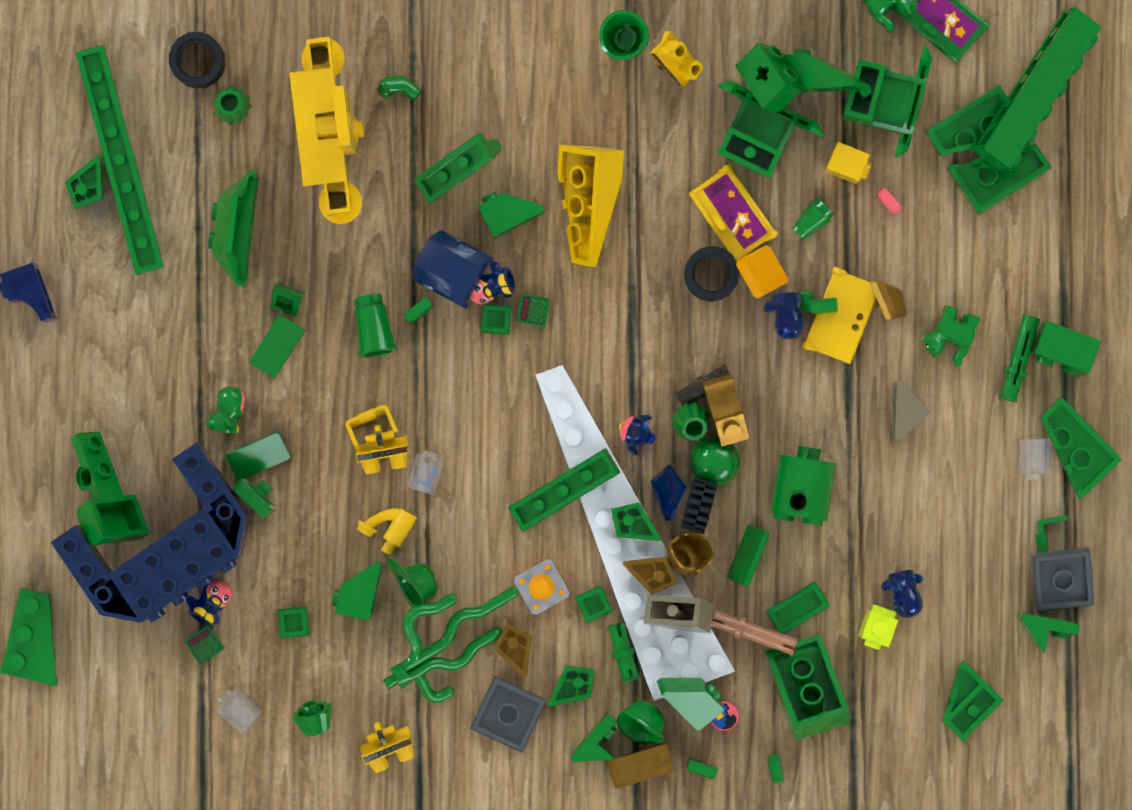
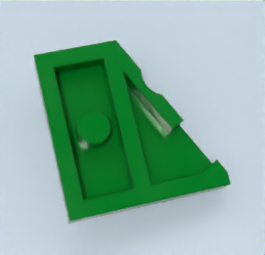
(969, 702)

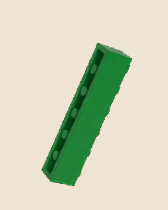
(1037, 89)

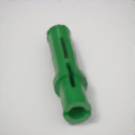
(1016, 370)

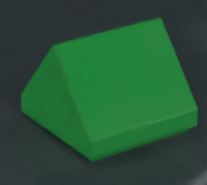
(286, 299)

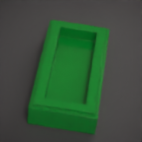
(797, 608)

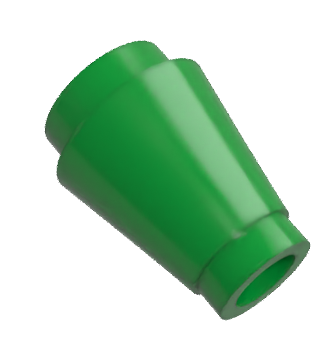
(813, 218)

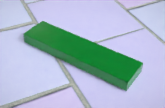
(564, 490)

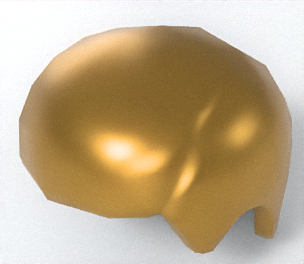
(690, 553)

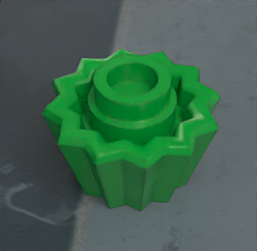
(231, 104)
(691, 421)
(313, 717)

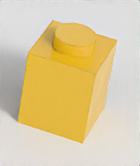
(848, 163)

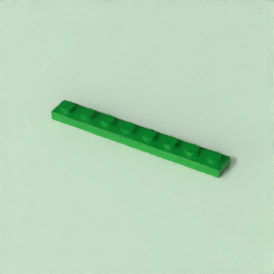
(120, 160)

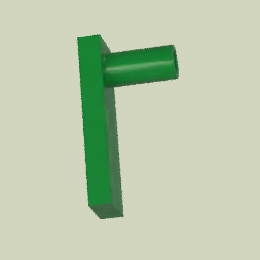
(457, 166)

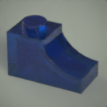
(28, 286)

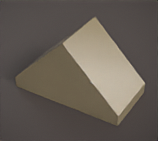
(906, 412)

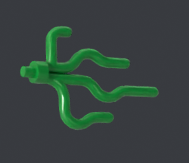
(422, 661)

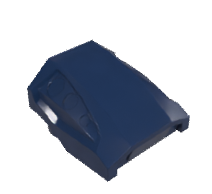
(450, 267)

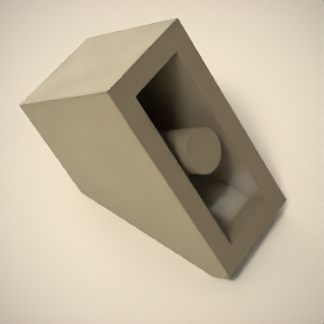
(679, 613)

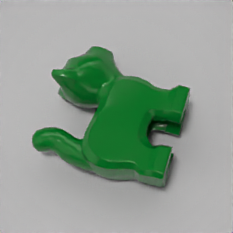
(880, 8)
(953, 331)

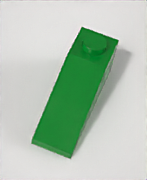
(820, 75)

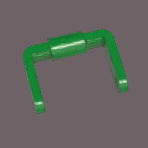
(1041, 537)

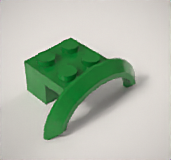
(891, 99)
(760, 134)

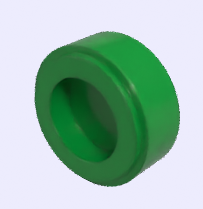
(776, 768)

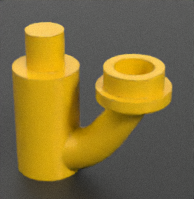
(396, 533)

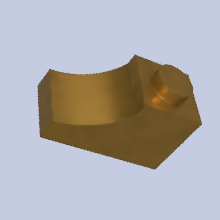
(725, 410)

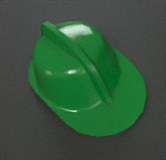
(415, 582)

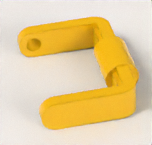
(366, 417)

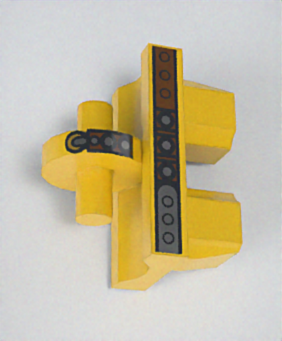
(676, 60)
(382, 446)
(384, 743)

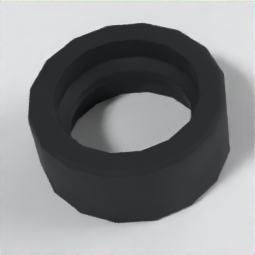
(193, 38)
(724, 256)

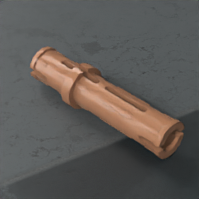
(742, 628)

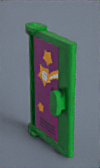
(949, 22)

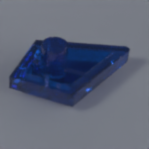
(668, 491)

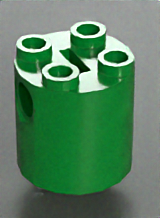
(807, 477)

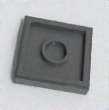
(1062, 579)
(508, 714)

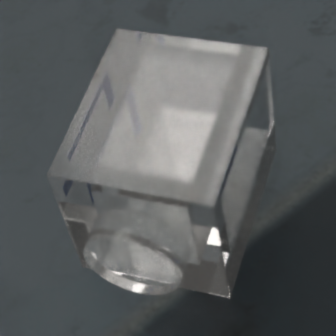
(1033, 458)
(426, 472)
(238, 709)

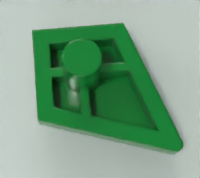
(86, 184)
(633, 523)
(572, 685)

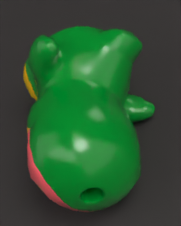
(229, 408)

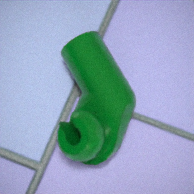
(398, 84)
(817, 306)

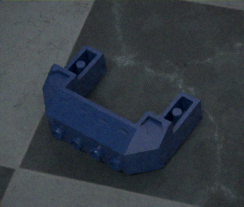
(174, 562)

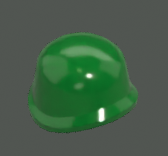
(623, 35)
(714, 462)
(642, 723)

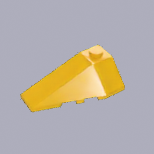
(591, 188)

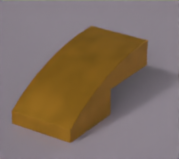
(640, 765)

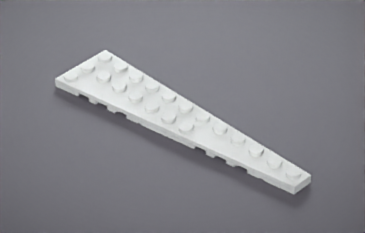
(659, 649)

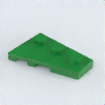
(966, 125)
(987, 186)
(1078, 447)
(30, 641)

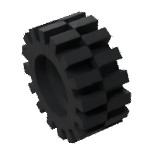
(699, 505)

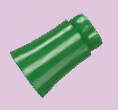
(373, 327)

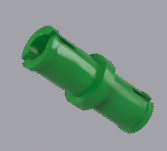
(623, 652)

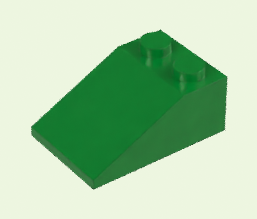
(808, 688)

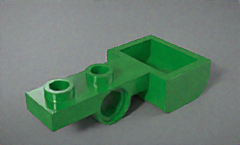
(110, 514)

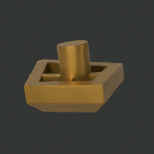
(889, 300)
(652, 573)
(515, 648)

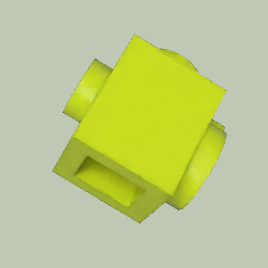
(878, 627)

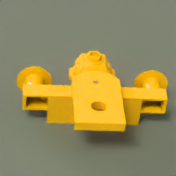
(326, 129)

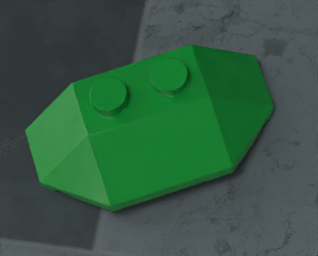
(234, 227)

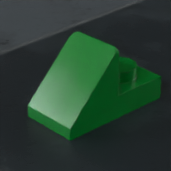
(1039, 627)
(590, 748)

